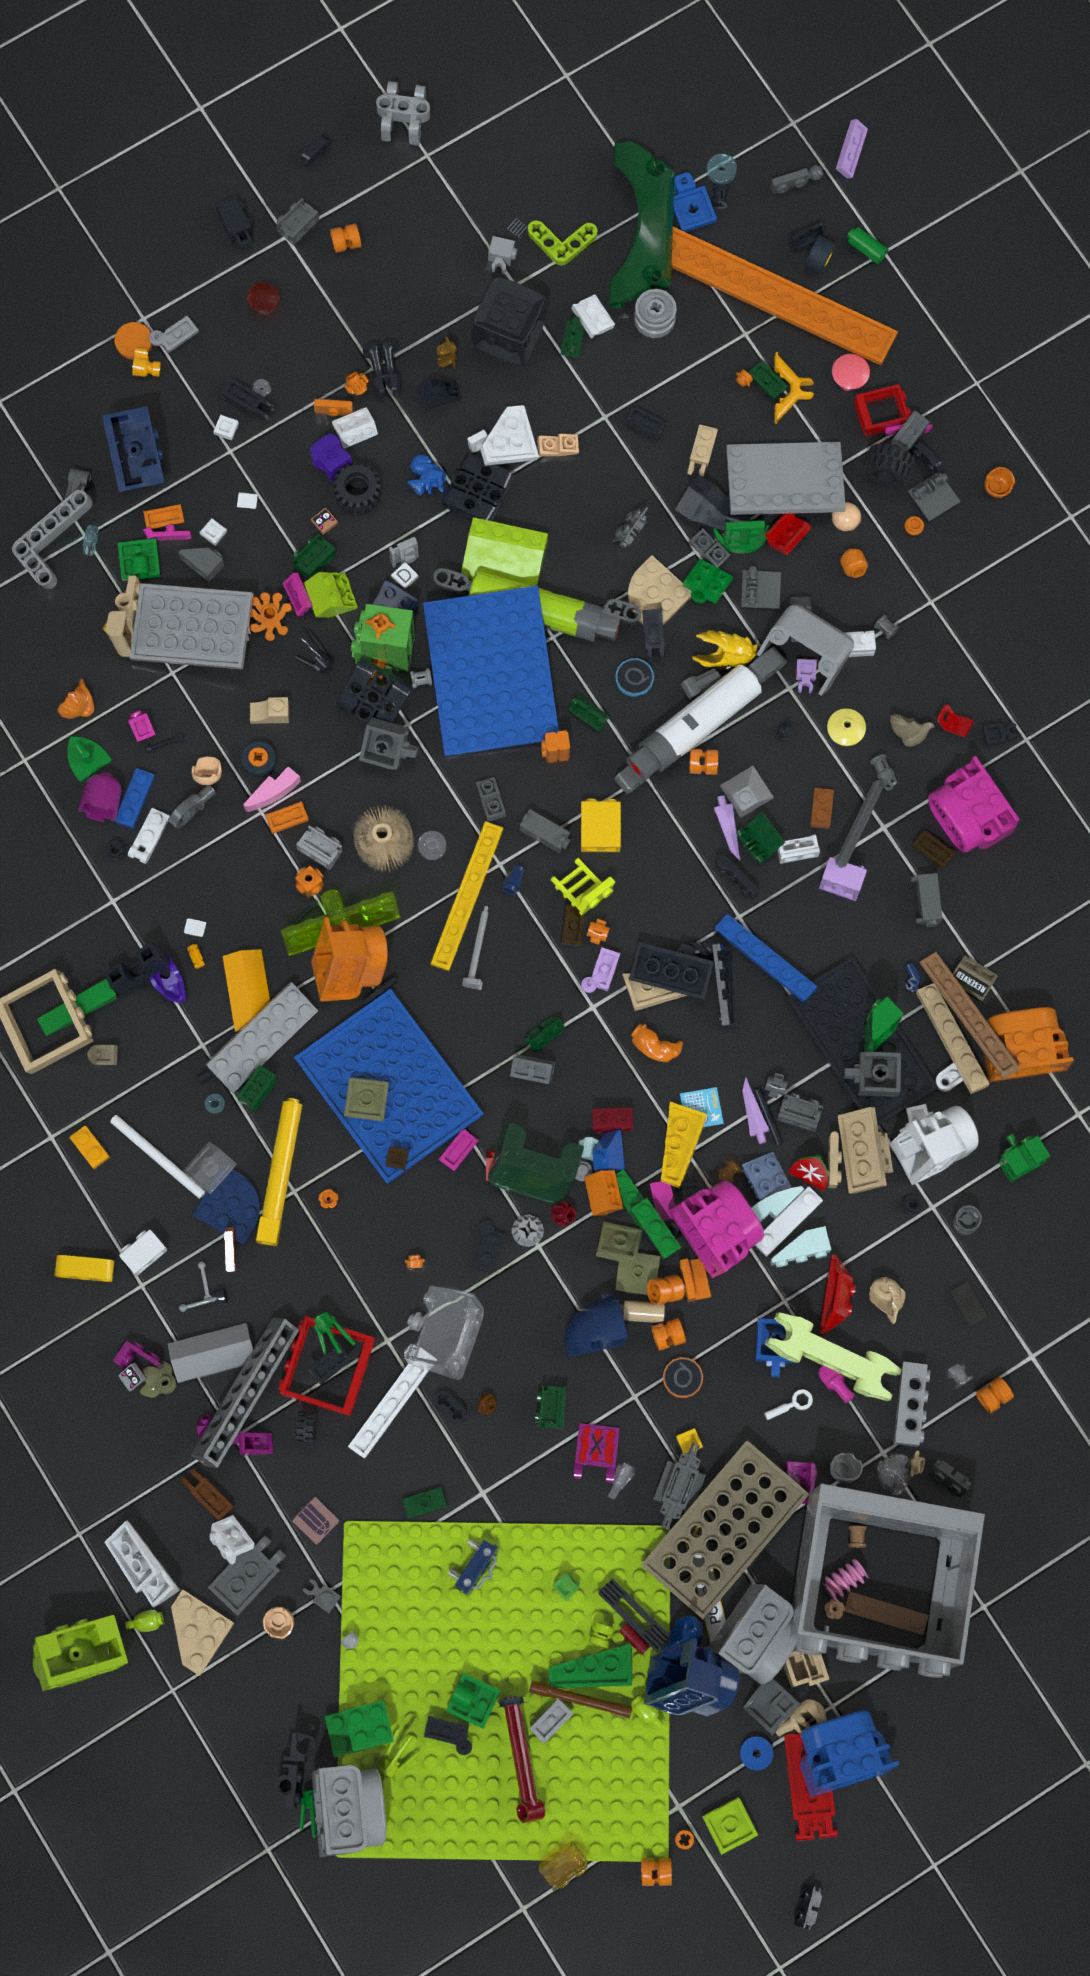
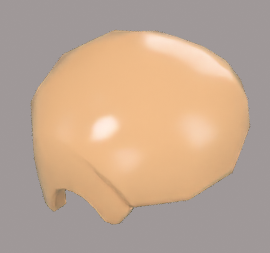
(847, 520)
(207, 770)
(278, 1622)

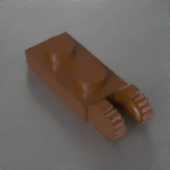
(208, 1496)

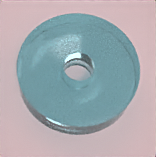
(724, 161)
(90, 540)

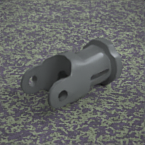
(884, 772)

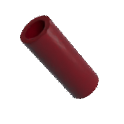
(634, 1639)

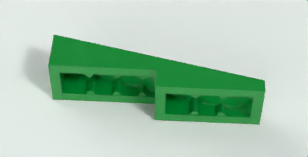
(88, 1001)

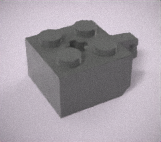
(393, 736)
(865, 1074)

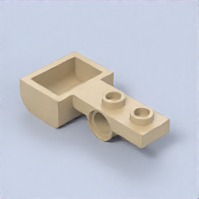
(121, 623)

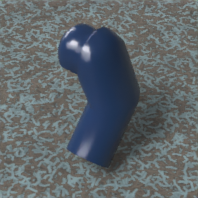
(914, 978)

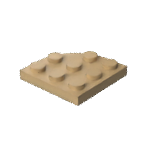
(657, 588)

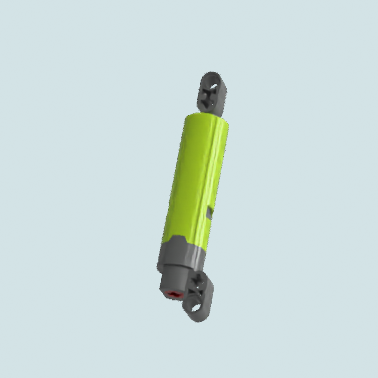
(558, 611)

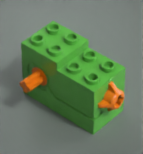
(384, 637)

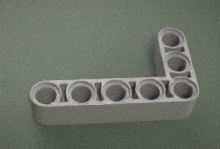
(48, 535)

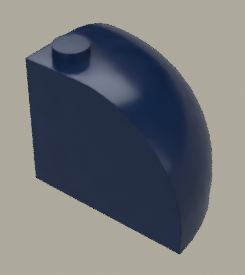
(596, 1327)

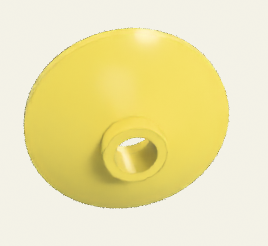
(843, 735)

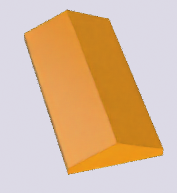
(246, 985)

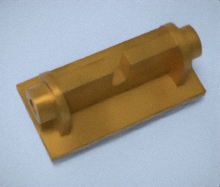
(446, 354)

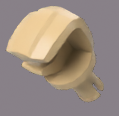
(807, 1709)

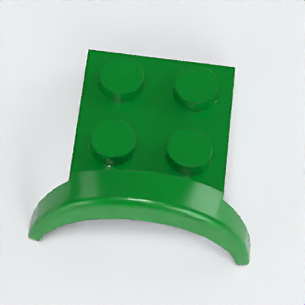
(743, 536)

